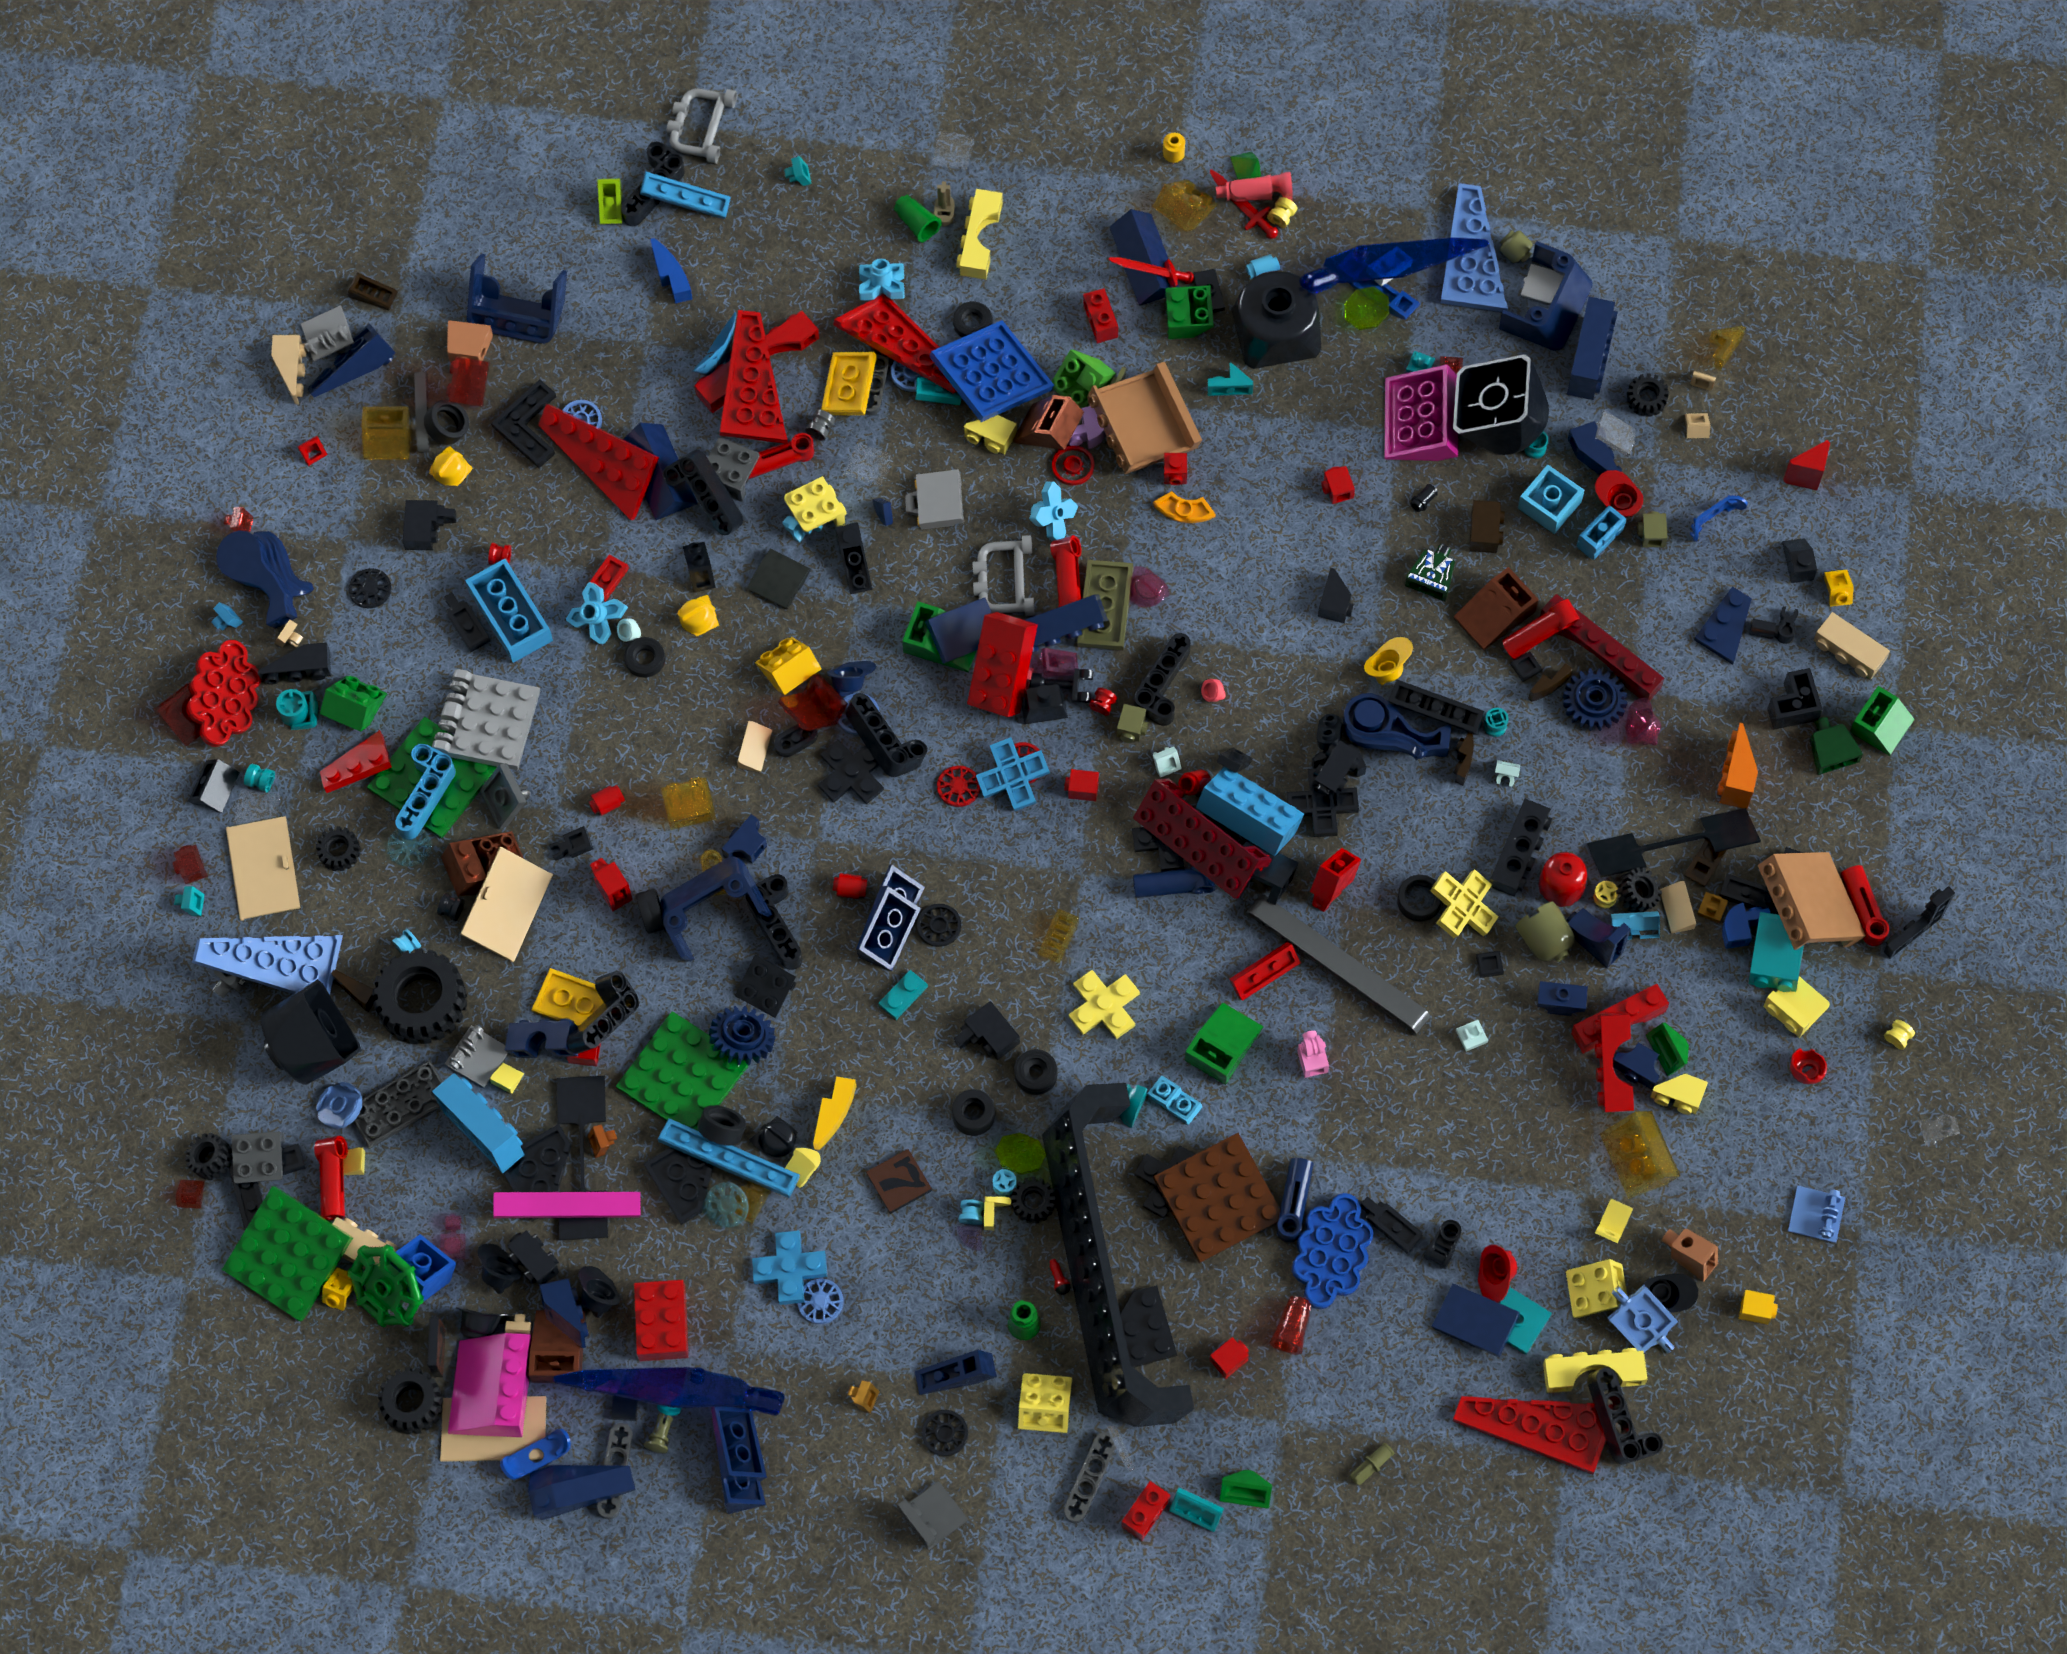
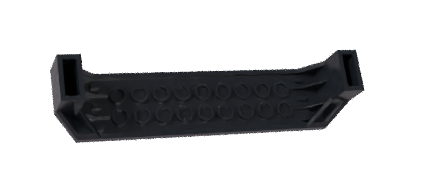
(1117, 1386)

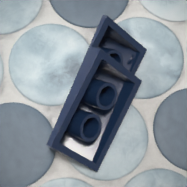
(1140, 241)
(661, 497)
(890, 919)
(739, 1458)

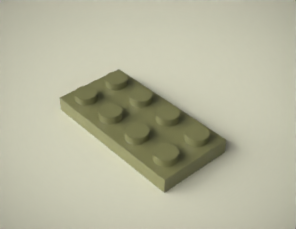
(1113, 585)

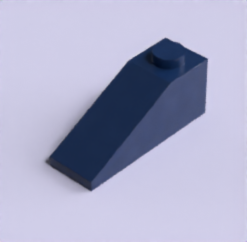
(956, 1372)

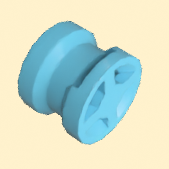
(403, 942)
(1004, 1177)
(971, 1212)

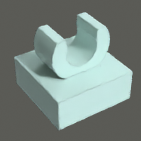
(1167, 761)
(1507, 769)
(1472, 1035)

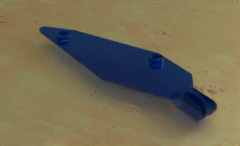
(1386, 261)
(676, 1388)

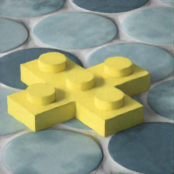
(1464, 903)
(1104, 1004)

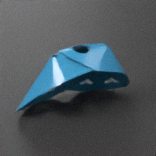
(722, 348)

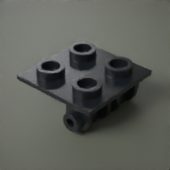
(765, 986)

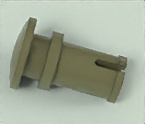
(658, 1438)

